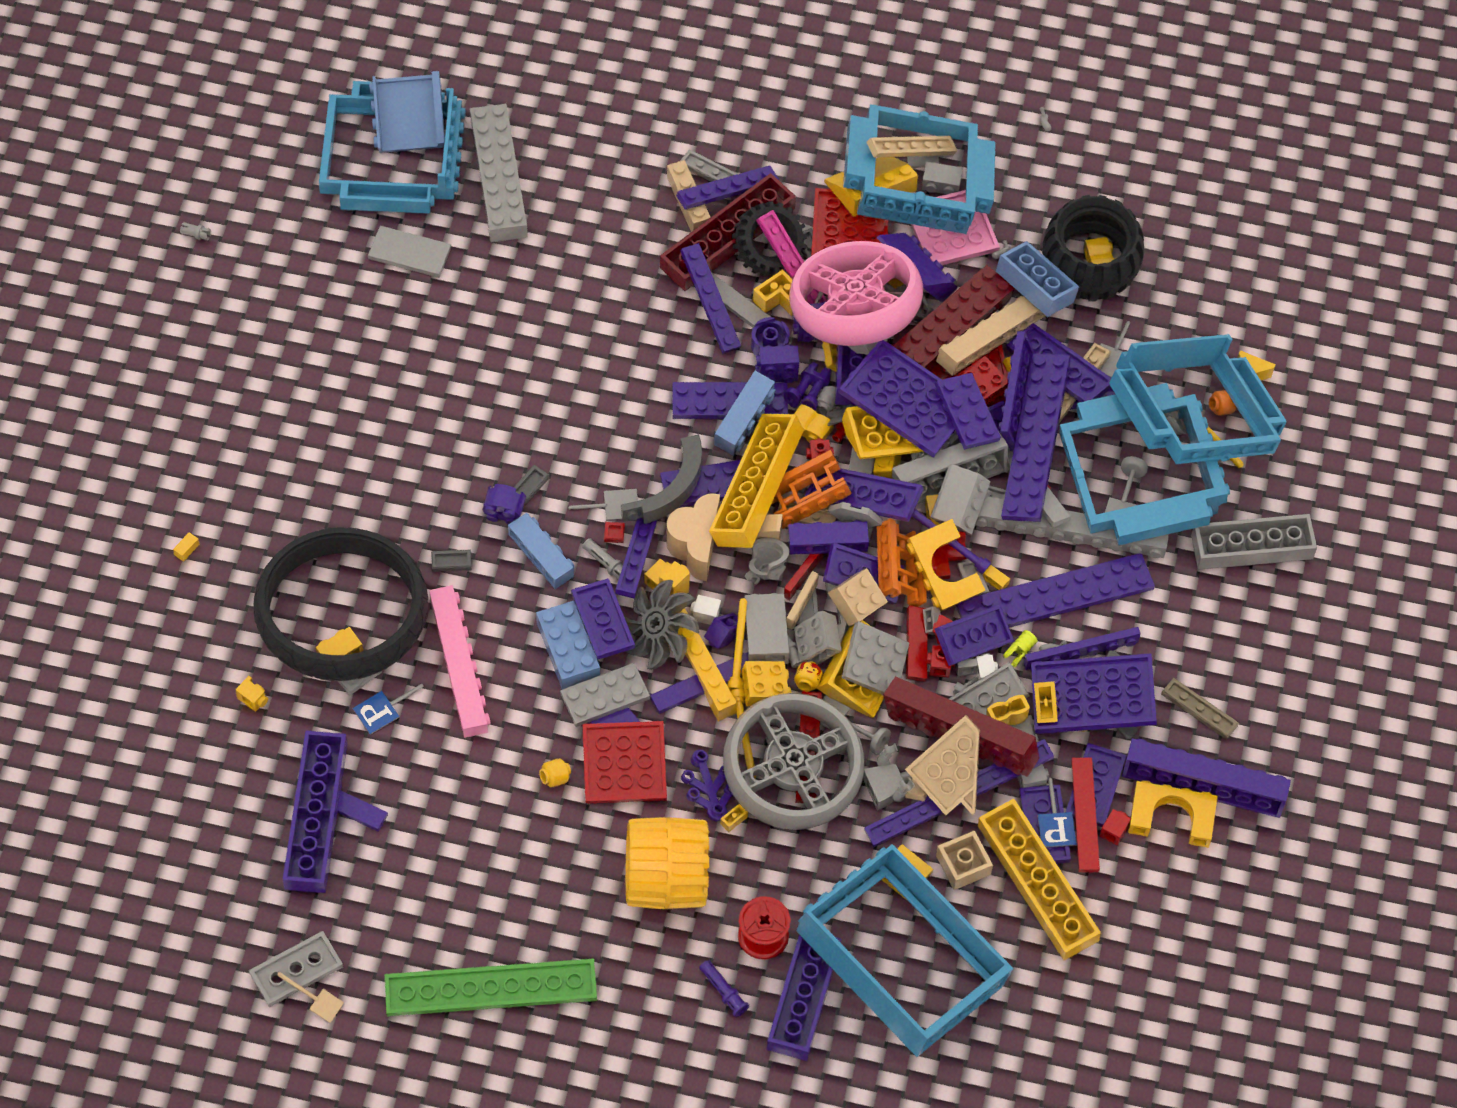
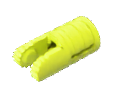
(1021, 646)

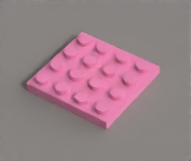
(954, 247)

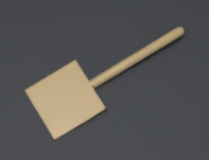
(325, 1004)

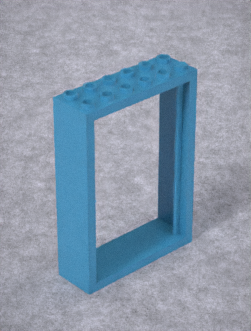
(937, 911)

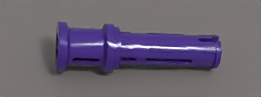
(729, 994)

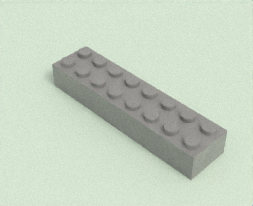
(498, 173)

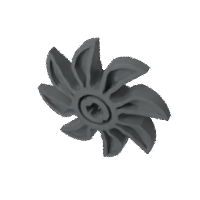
(661, 624)

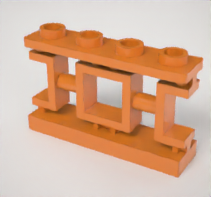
(804, 476)
(889, 565)

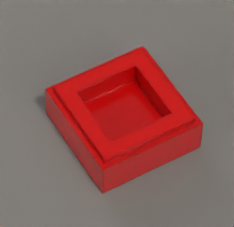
(614, 532)

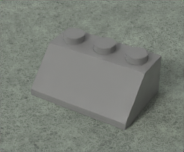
(960, 498)

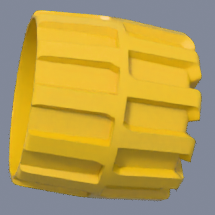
(667, 863)

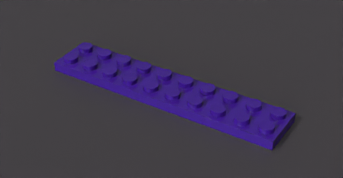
(1036, 438)
(1065, 591)

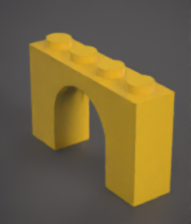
(944, 593)
(1198, 805)

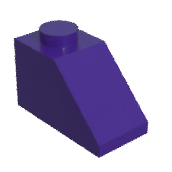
(722, 630)

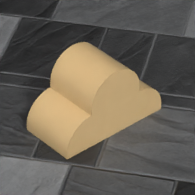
(690, 536)

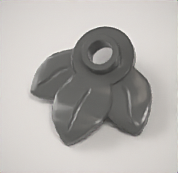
(837, 414)

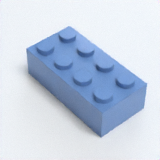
(1037, 278)
(744, 413)
(567, 644)

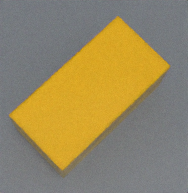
(186, 546)
(996, 578)
(734, 818)

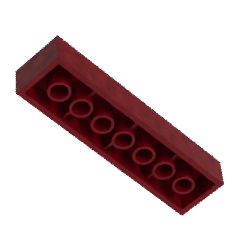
(716, 233)
(962, 310)
(937, 715)

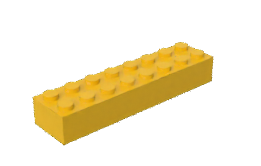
(756, 480)
(1039, 879)

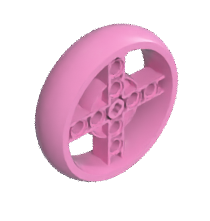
(857, 302)

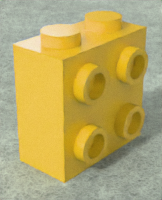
(764, 680)

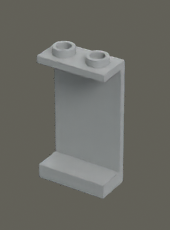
(767, 628)

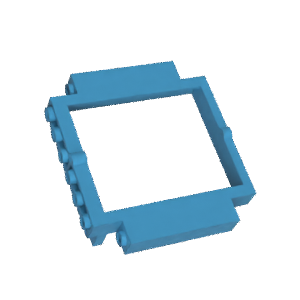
(389, 195)
(917, 207)
(1234, 374)
(1155, 517)

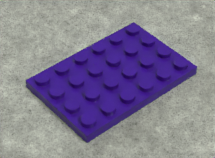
(900, 397)
(1098, 692)

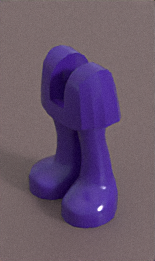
(809, 377)

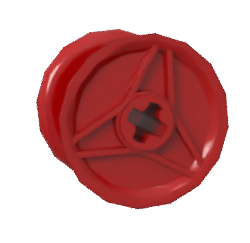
(764, 927)

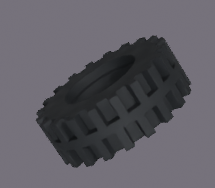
(745, 242)

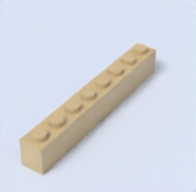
(988, 335)

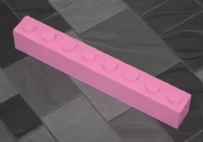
(458, 661)

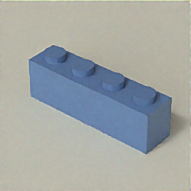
(541, 551)

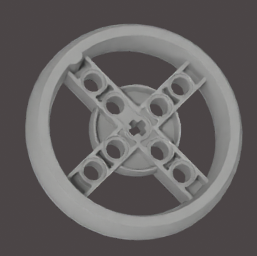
(769, 712)

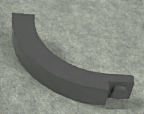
(674, 494)

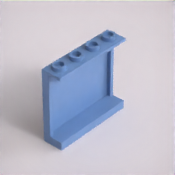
(408, 113)

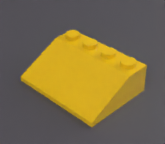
(889, 174)
(873, 438)
(844, 691)

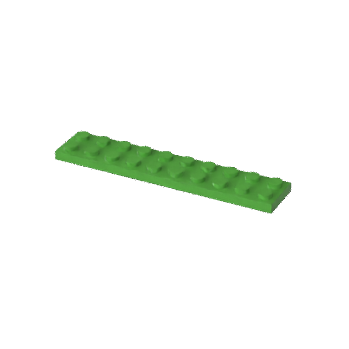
(490, 987)

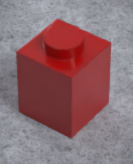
(1115, 827)

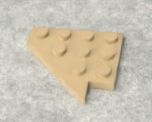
(950, 768)

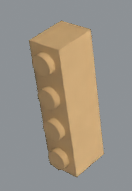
(680, 179)

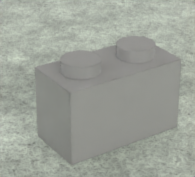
(941, 178)

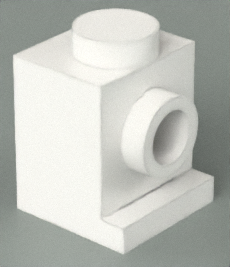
(985, 665)

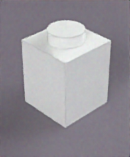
(705, 609)

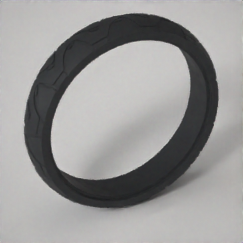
(333, 542)

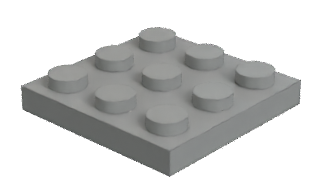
(874, 658)

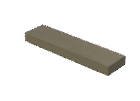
(1200, 708)

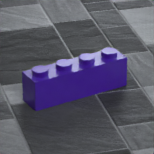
(819, 536)

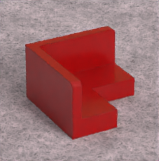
(943, 555)

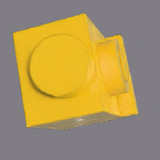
(251, 694)

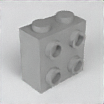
(817, 638)

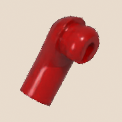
(840, 433)

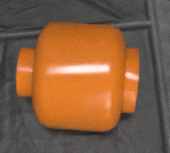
(1221, 403)

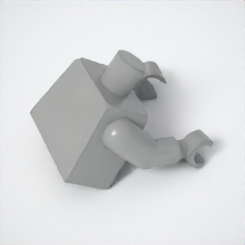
(885, 780)

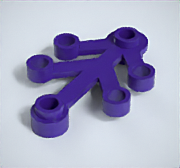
(708, 787)

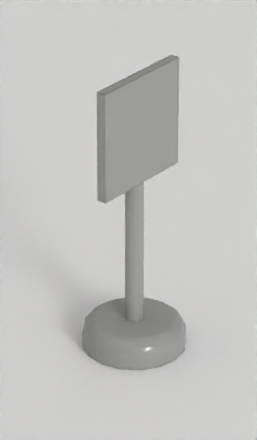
(1134, 468)
(878, 740)

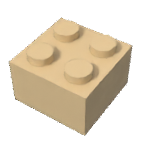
(857, 597)
(964, 860)

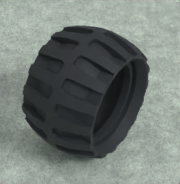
(1104, 218)

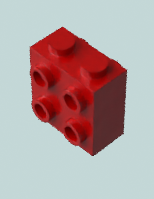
(988, 378)

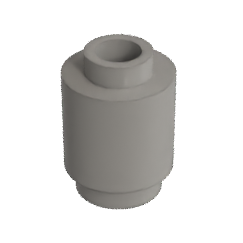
(826, 400)

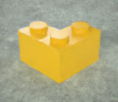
(774, 292)
(665, 571)

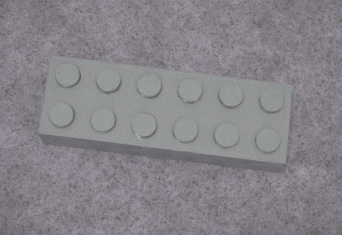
(930, 472)
(1254, 541)

